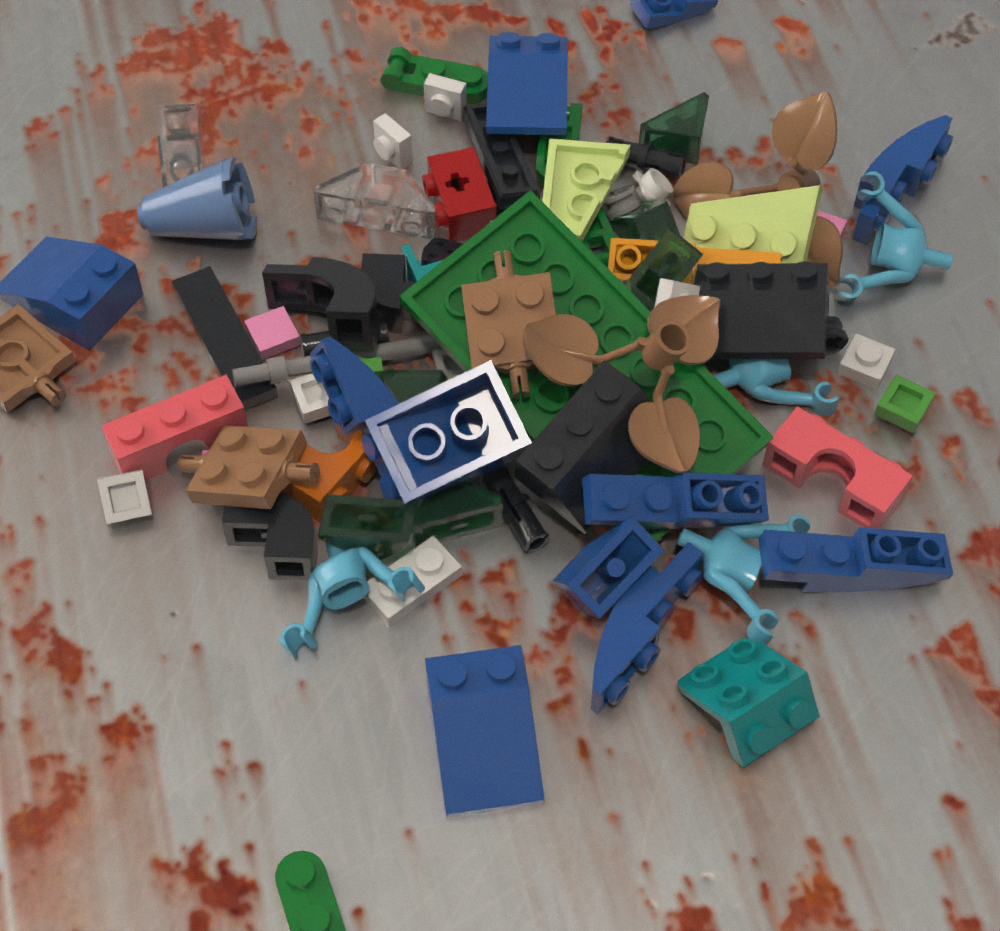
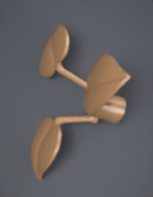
(799, 131)
(679, 331)

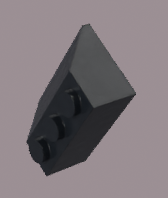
(768, 308)
(583, 440)

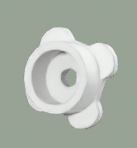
(653, 186)

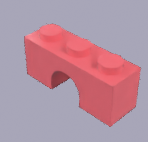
(150, 434)
(811, 446)

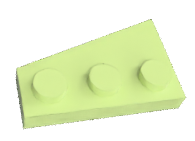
(580, 179)
(757, 222)

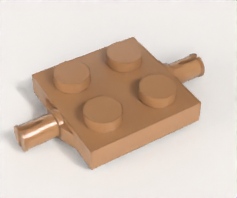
(497, 319)
(29, 360)
(247, 467)

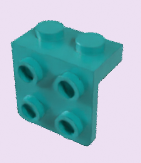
(753, 695)

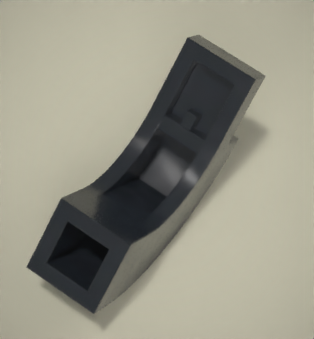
(330, 288)

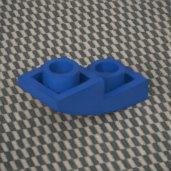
(668, 12)

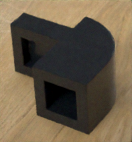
(390, 281)
(283, 531)

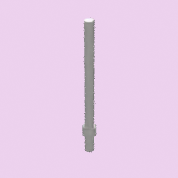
(279, 370)

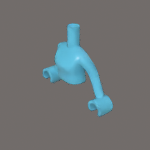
(896, 249)
(758, 375)
(734, 566)
(341, 583)

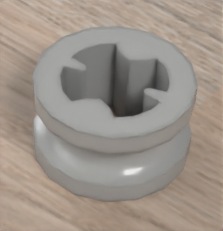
(621, 202)

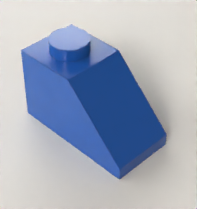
(608, 567)

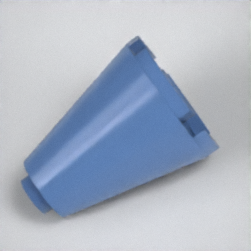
(203, 205)

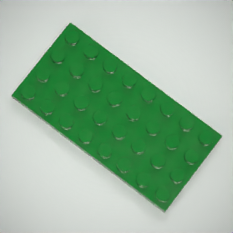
(593, 293)

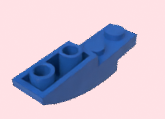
(904, 169)
(353, 397)
(676, 501)
(856, 563)
(636, 622)

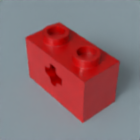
(459, 193)

